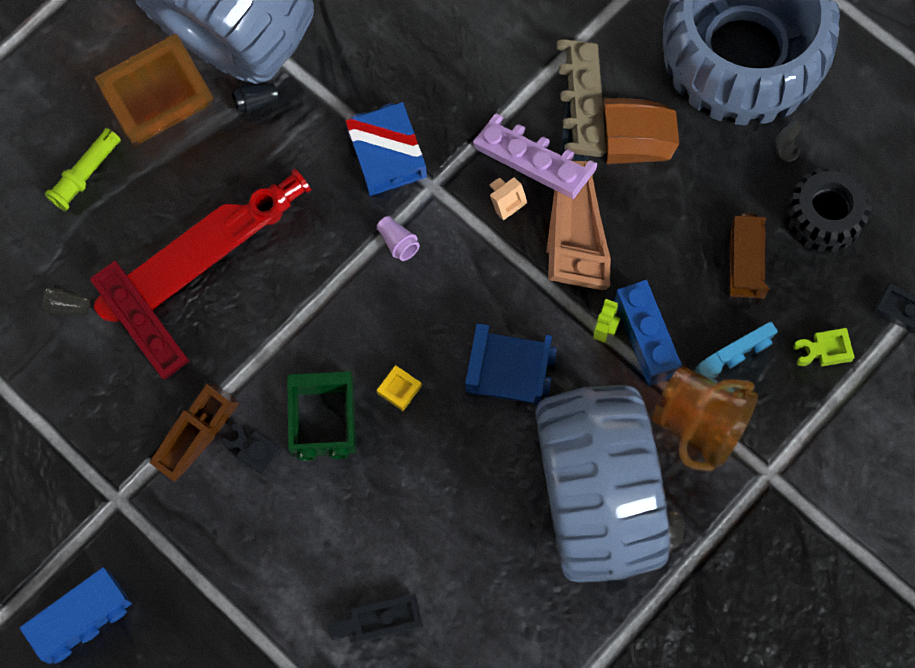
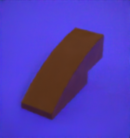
(194, 431)

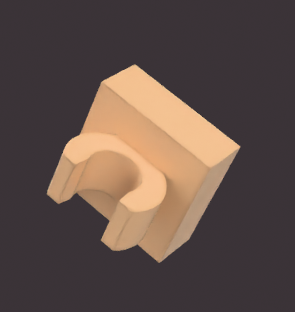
(507, 197)

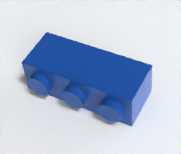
(647, 333)
(76, 617)

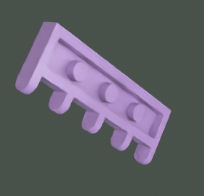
(533, 158)

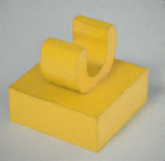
(399, 388)

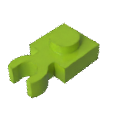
(607, 321)
(829, 346)

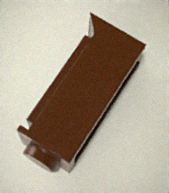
(747, 257)

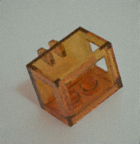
(154, 90)

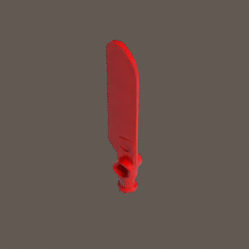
(207, 243)

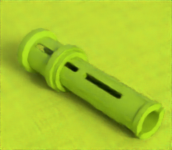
(74, 179)

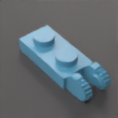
(733, 353)

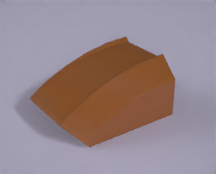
(639, 130)

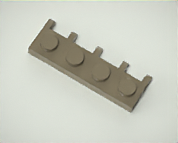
(584, 98)

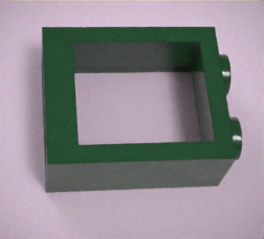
(320, 384)

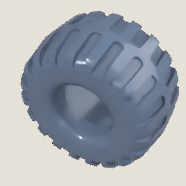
(235, 35)
(807, 45)
(603, 483)

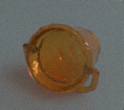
(706, 415)

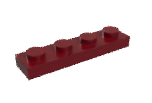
(139, 320)

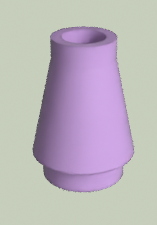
(398, 239)

